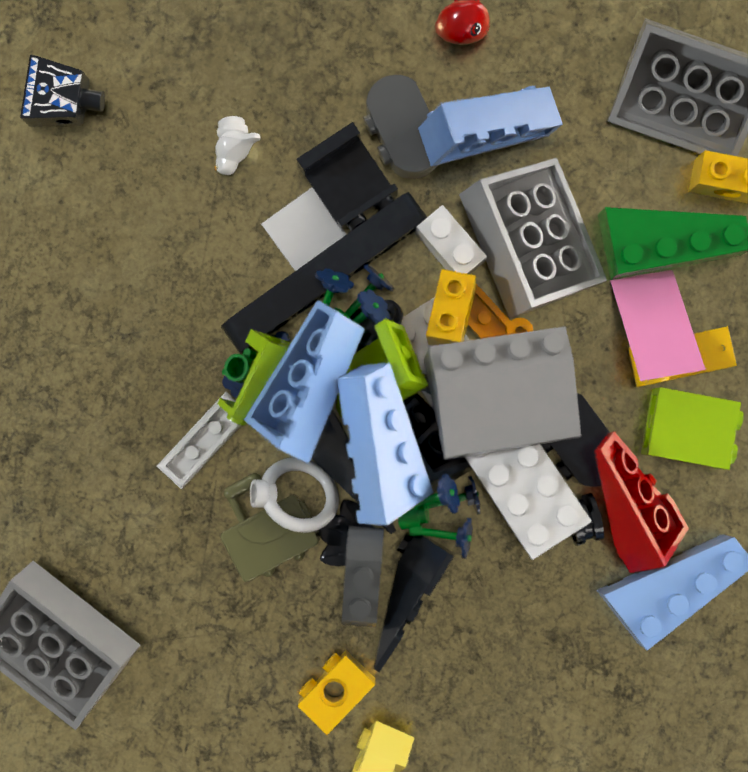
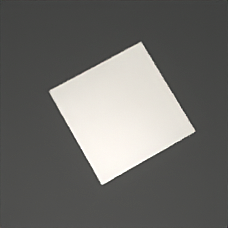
(303, 229)

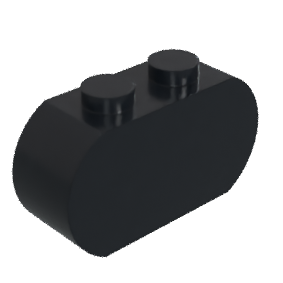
(577, 455)

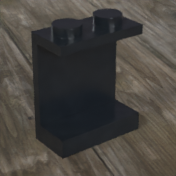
(346, 178)

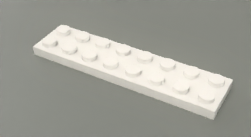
(517, 479)

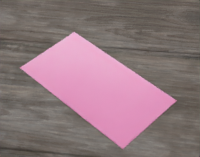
(657, 325)

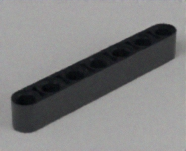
(346, 255)

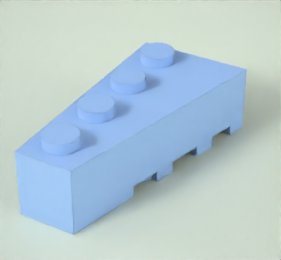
(305, 382)
(382, 445)
(665, 597)

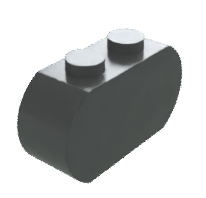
(394, 114)
(362, 576)

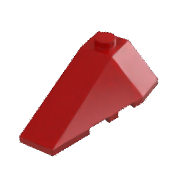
(641, 519)

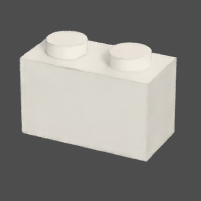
(450, 242)

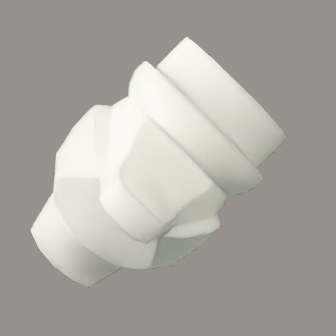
(232, 144)

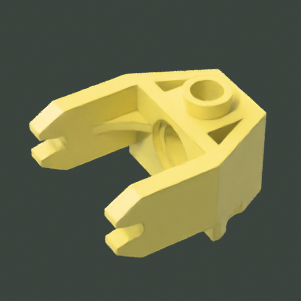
(382, 749)

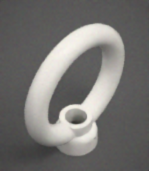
(264, 494)

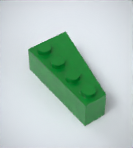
(662, 240)

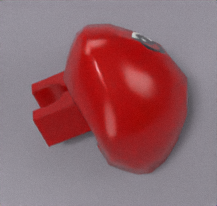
(463, 22)

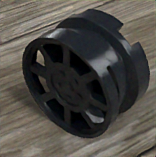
(595, 528)

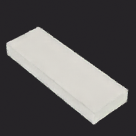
(199, 445)

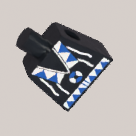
(57, 95)

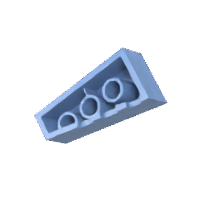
(488, 123)

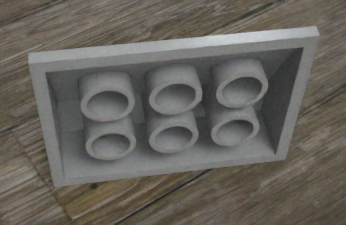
(684, 91)
(532, 236)
(503, 392)
(58, 644)

